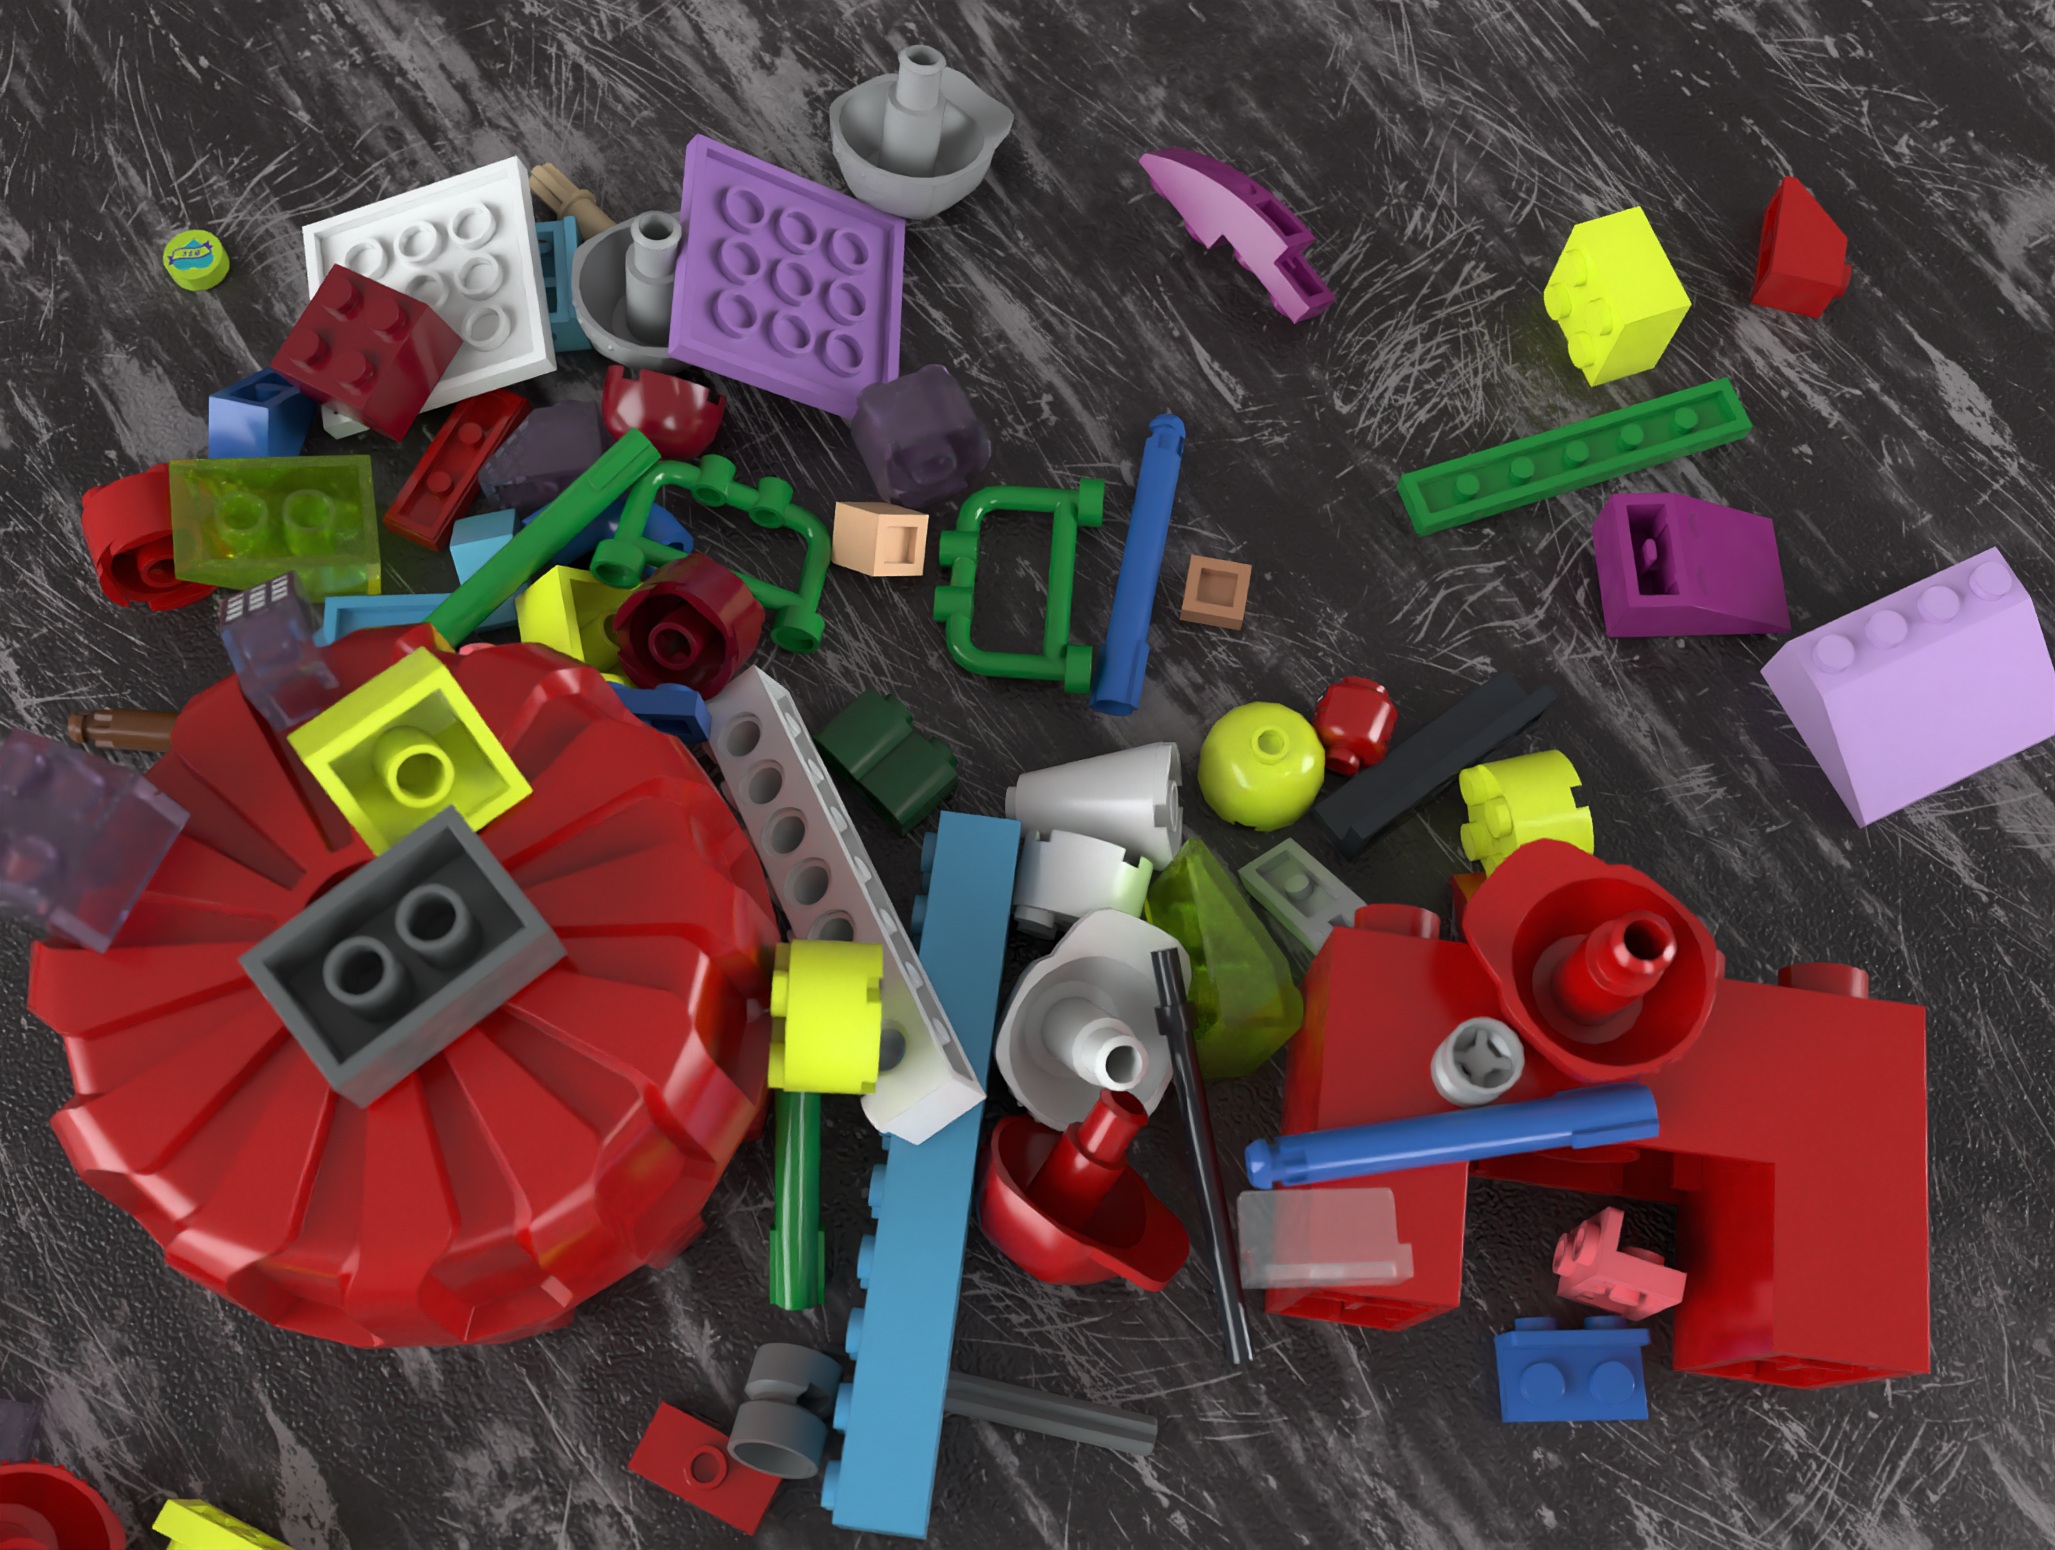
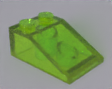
(272, 515)
(1236, 968)

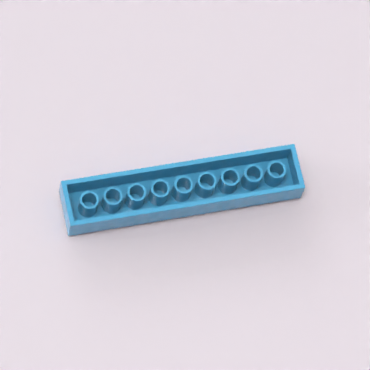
(924, 1201)

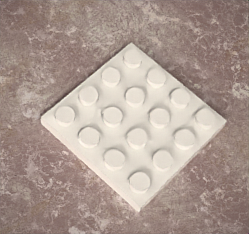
(466, 254)

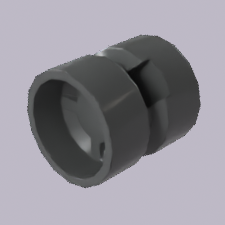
(783, 1424)

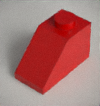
(1799, 254)

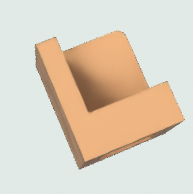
(879, 538)

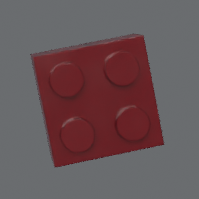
(367, 352)

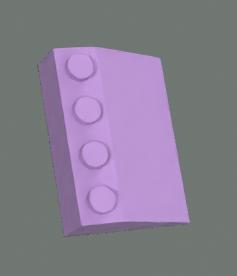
(1920, 686)

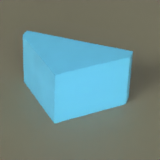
(474, 543)

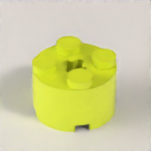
(1520, 803)
(826, 1016)

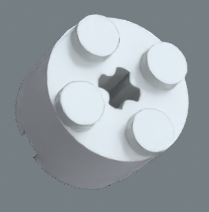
(1071, 877)

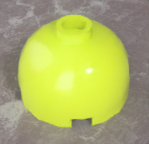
(1261, 766)

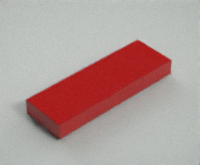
(448, 472)

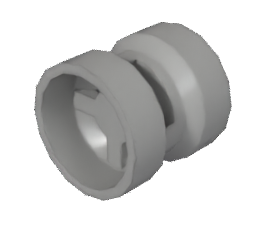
(1487, 1052)

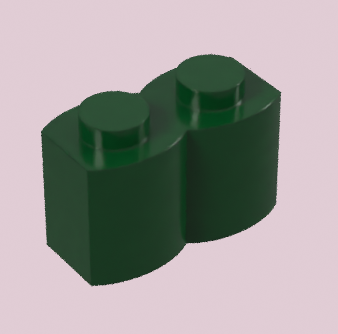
(887, 760)

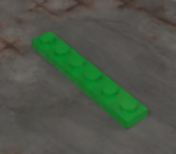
(1573, 456)

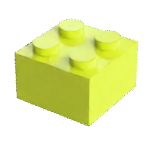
(1615, 296)

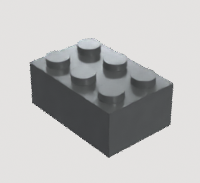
(402, 957)

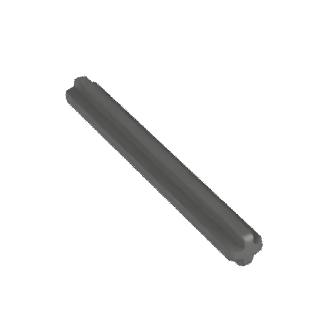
(1035, 1410)

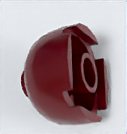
(664, 409)

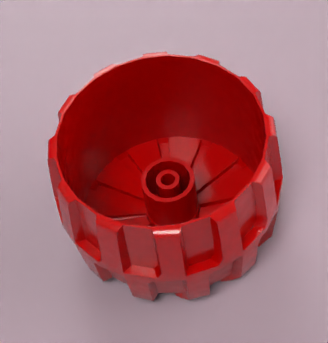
(521, 1154)

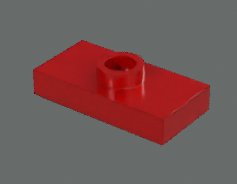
(696, 1466)

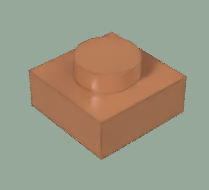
(1216, 592)

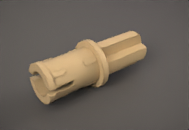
(568, 200)

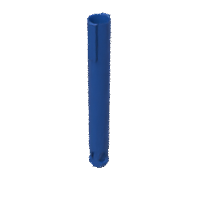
(1125, 652)
(1568, 1118)

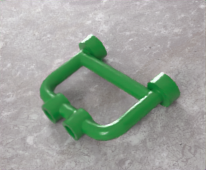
(623, 559)
(956, 602)

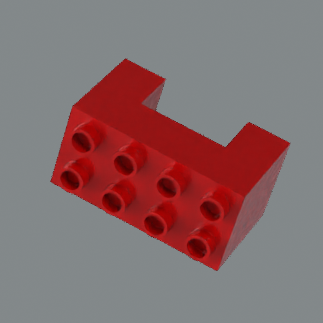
(1778, 1139)

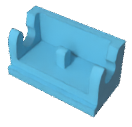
(556, 265)

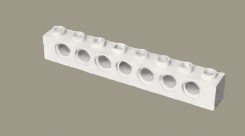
(834, 894)

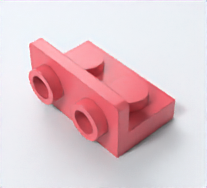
(1616, 1282)

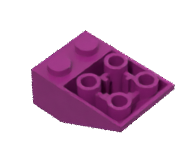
(1686, 568)

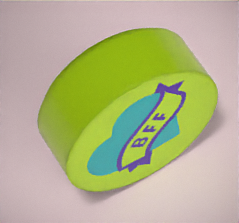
(196, 260)

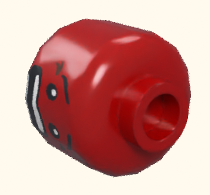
(1354, 724)

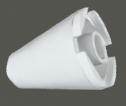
(1109, 797)

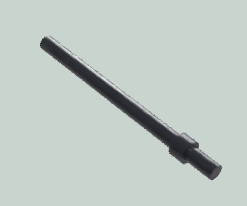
(1177, 1020)

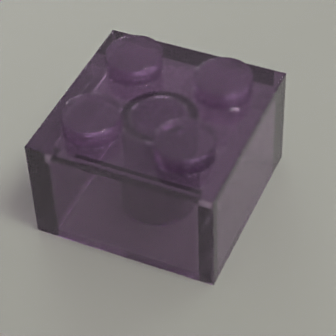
(77, 838)

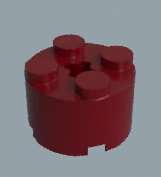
(688, 626)

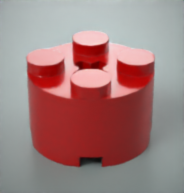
(133, 542)

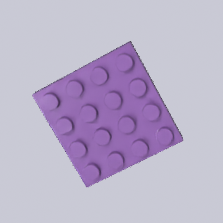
(784, 281)

